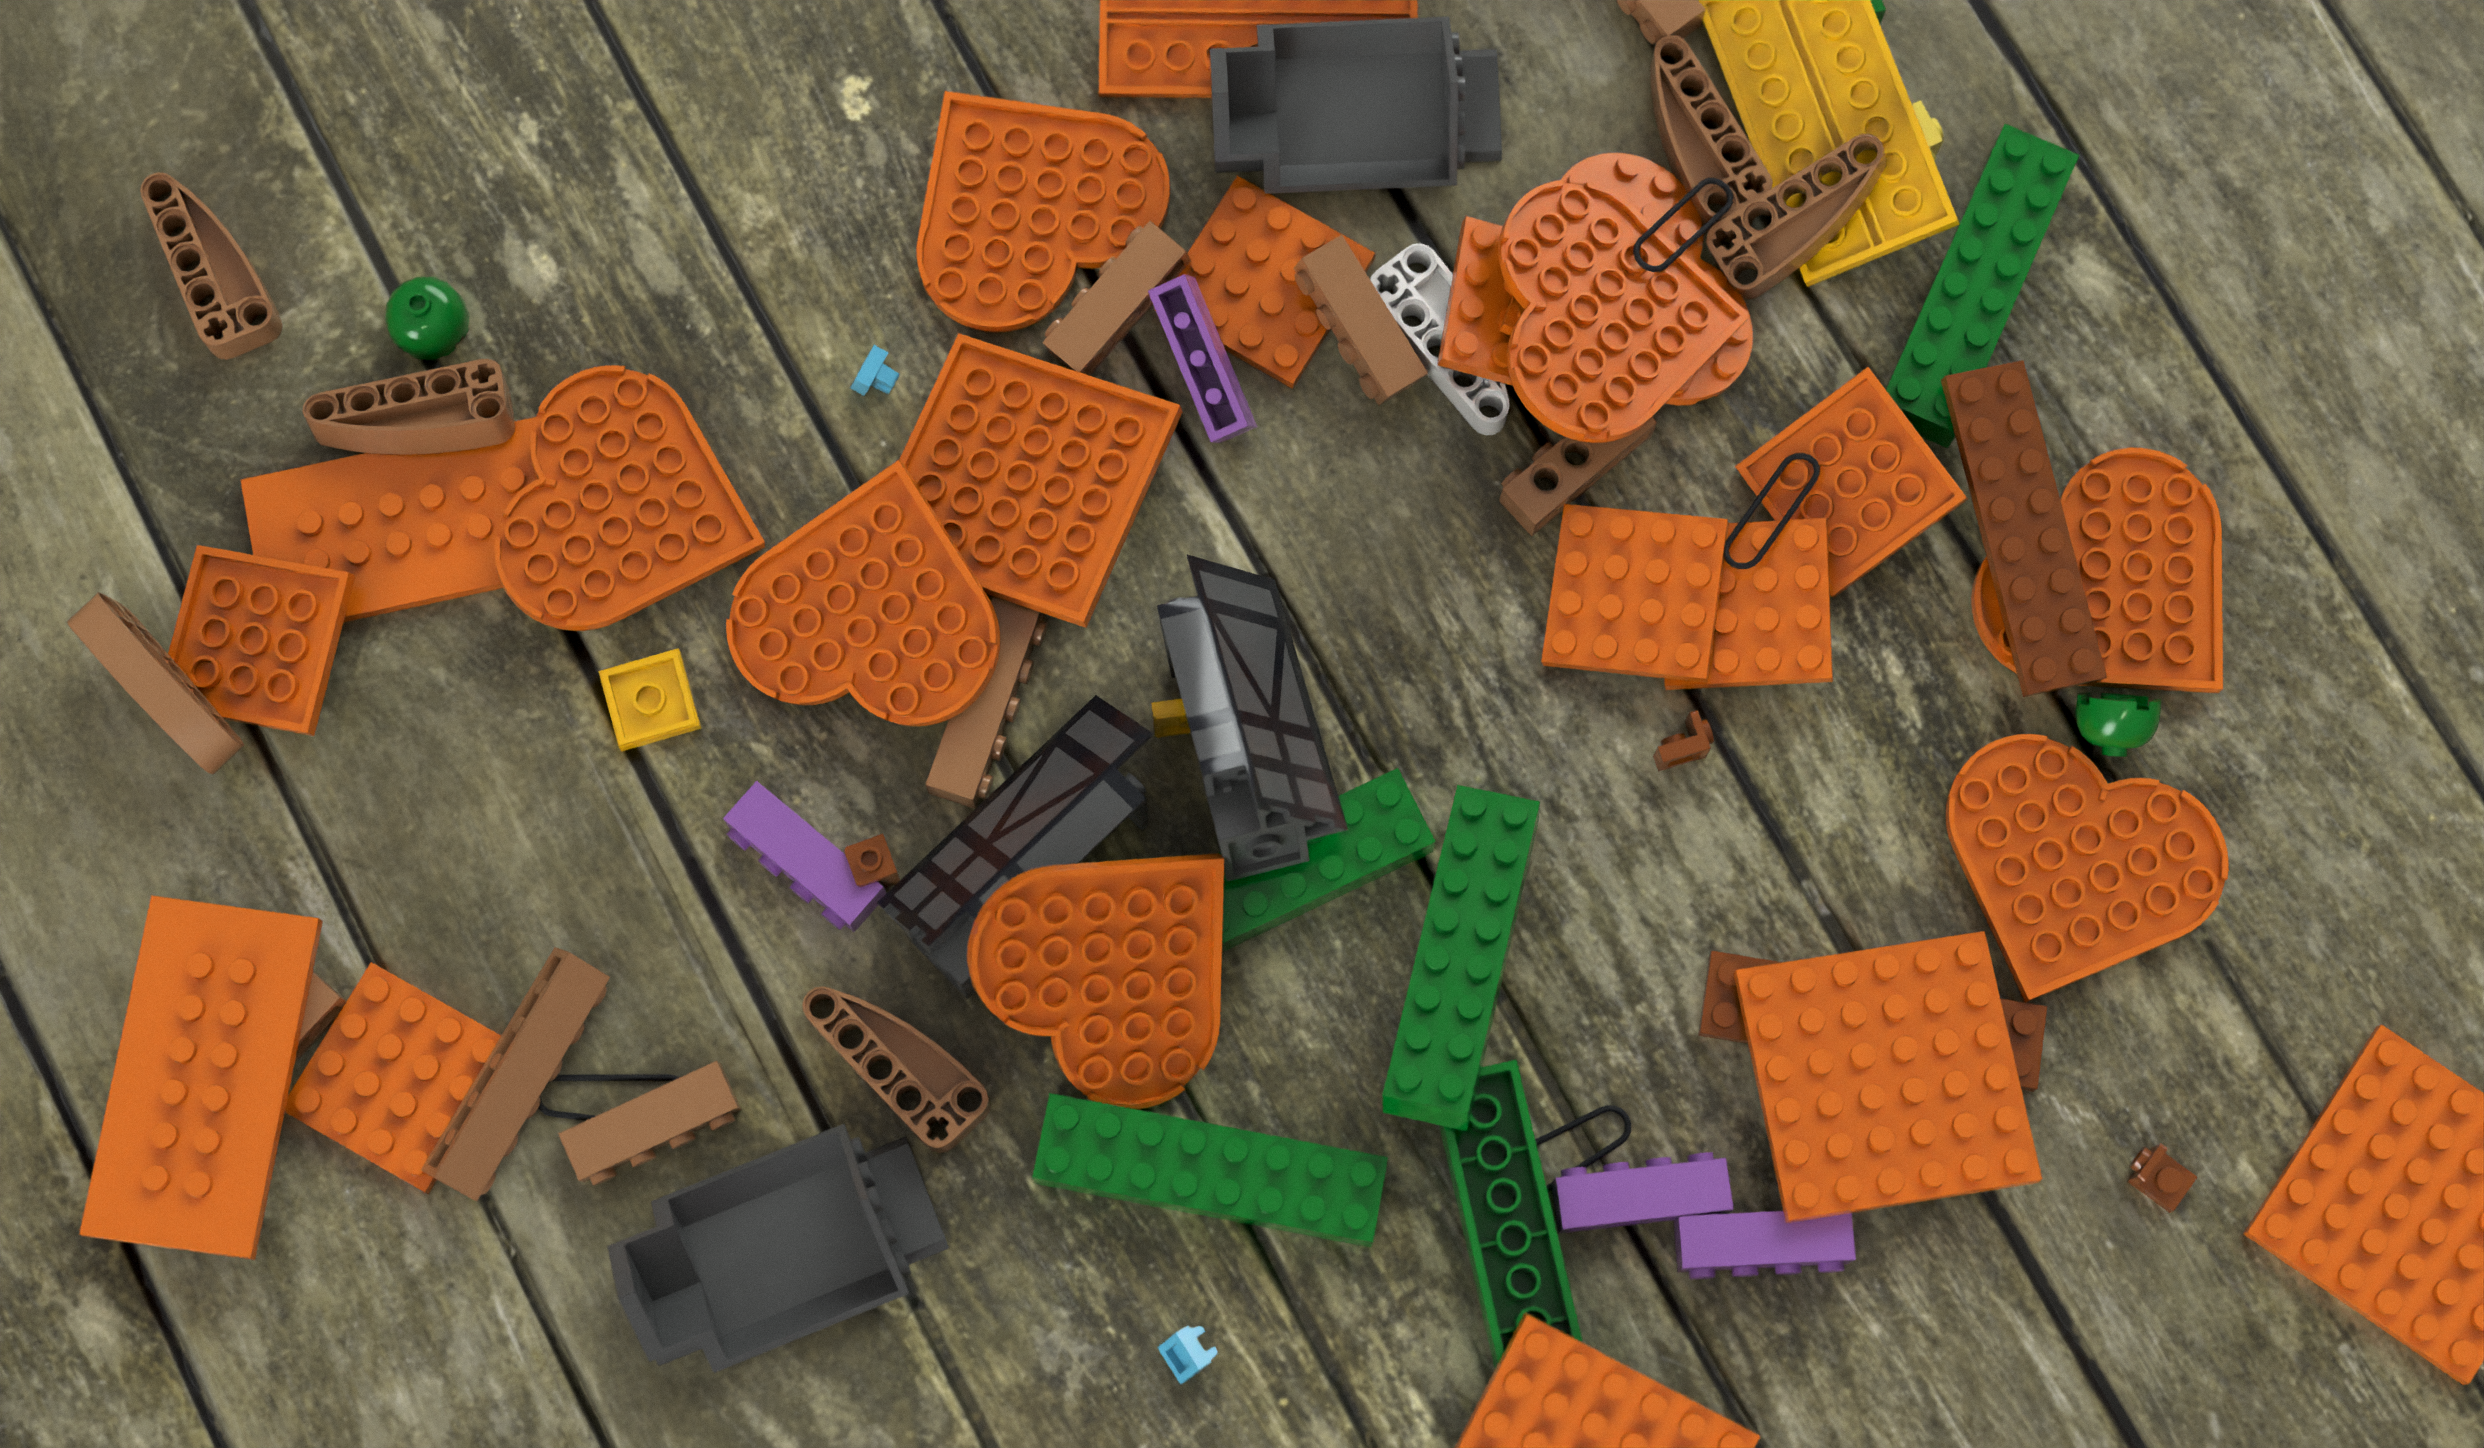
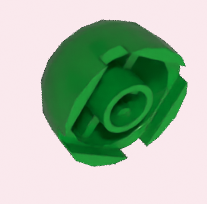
(426, 318)
(2117, 721)

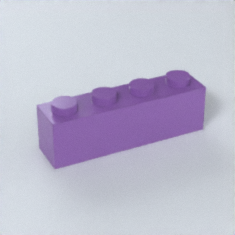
(1202, 358)
(803, 855)
(1641, 1194)
(1761, 1241)

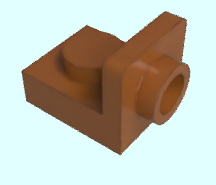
(1681, 750)
(872, 862)
(2160, 1177)

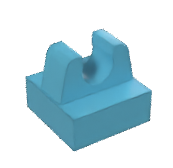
(875, 373)
(1186, 1354)

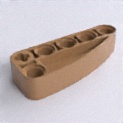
(1690, 146)
(1795, 232)
(221, 271)
(417, 412)
(155, 681)
(916, 1066)

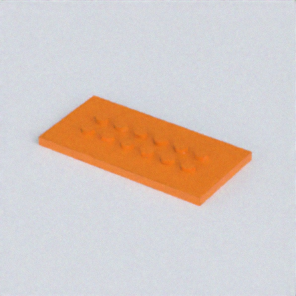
(1166, 44)
(399, 523)
(202, 1078)

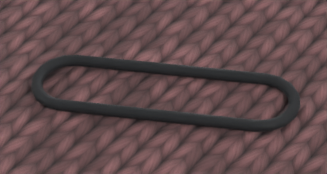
(1671, 212)
(1786, 518)

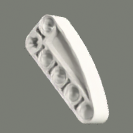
(1427, 298)

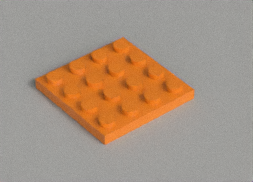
(1249, 279)
(1477, 306)
(1874, 479)
(1635, 593)
(1775, 614)
(261, 636)
(391, 1074)

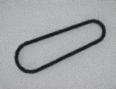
(628, 1077)
(1601, 1153)

